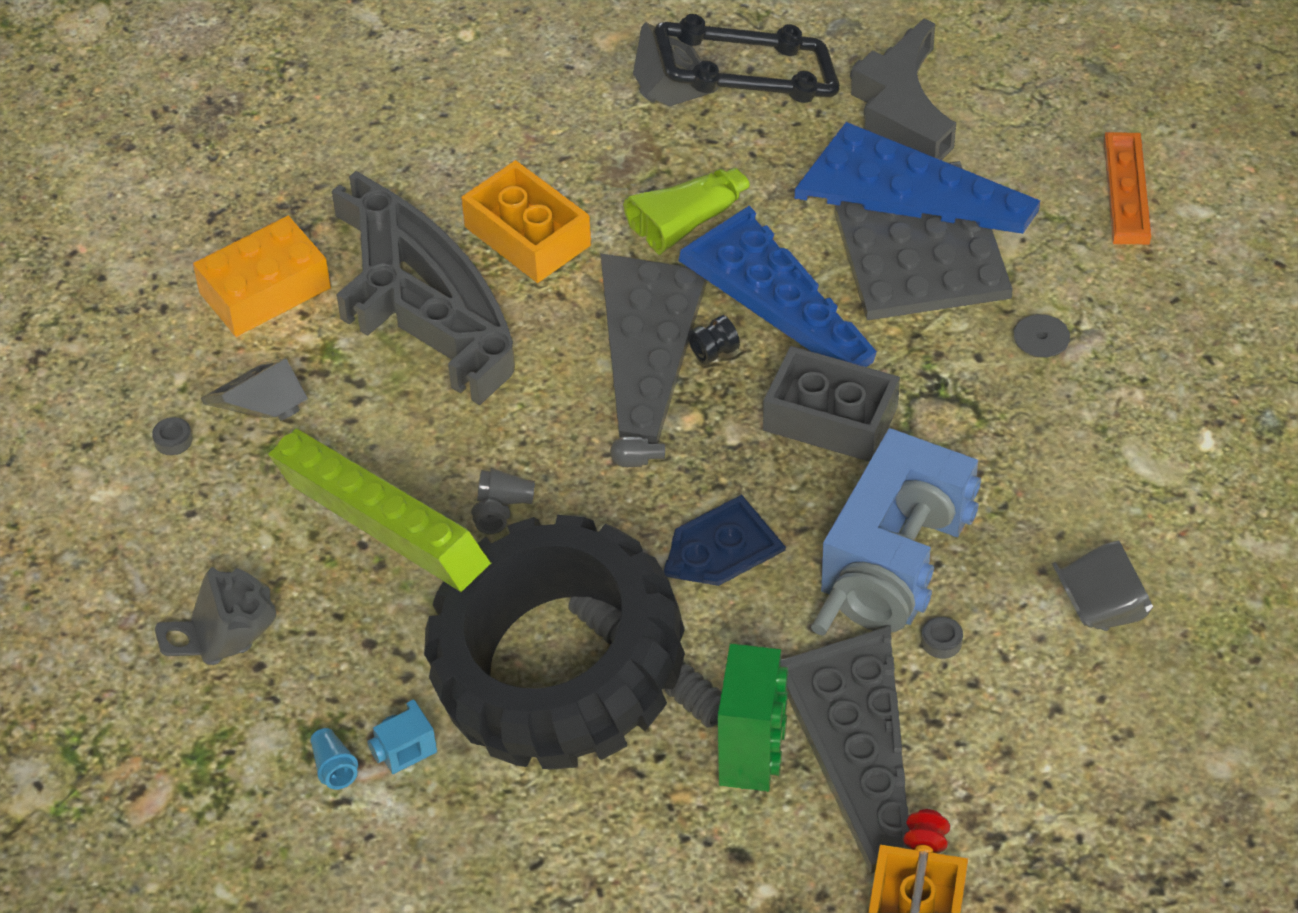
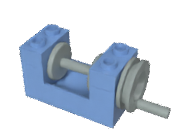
(867, 564)

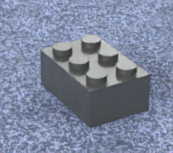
(830, 403)

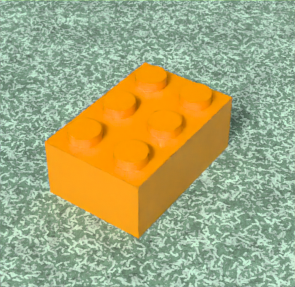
(526, 221)
(262, 275)

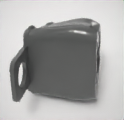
(1105, 588)
(226, 617)

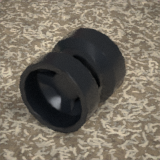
(713, 339)

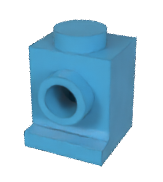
(403, 739)

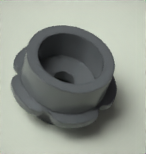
(490, 516)

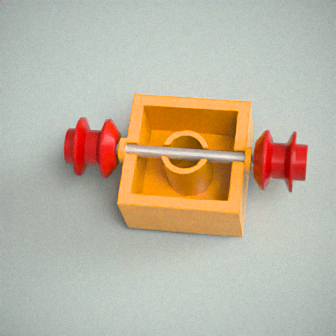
(919, 876)

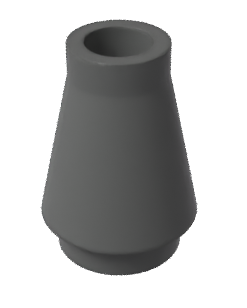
(505, 487)

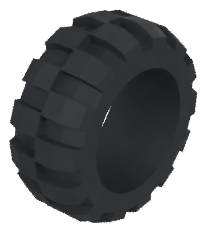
(586, 712)

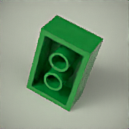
(752, 717)

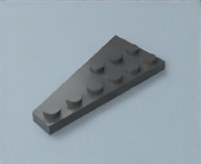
(648, 328)
(853, 725)

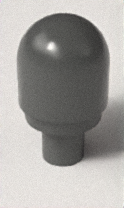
(635, 451)

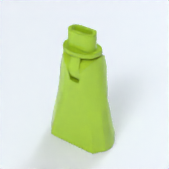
(675, 211)

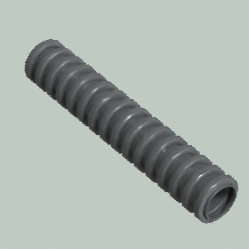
(691, 689)

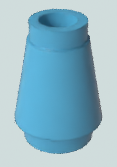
(333, 761)

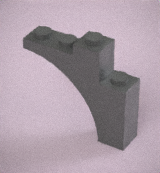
(895, 98)

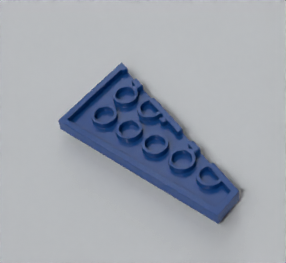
(907, 182)
(774, 285)

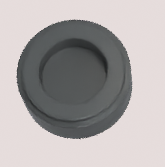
(172, 436)
(942, 637)

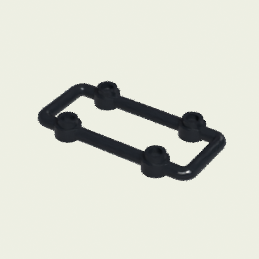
(706, 74)

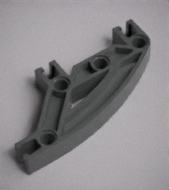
(449, 314)

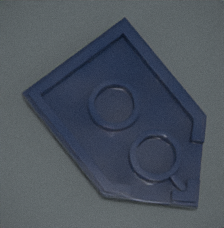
(721, 544)

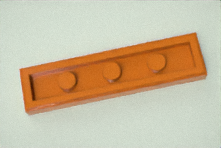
(1127, 188)

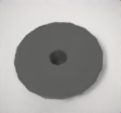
(1041, 335)

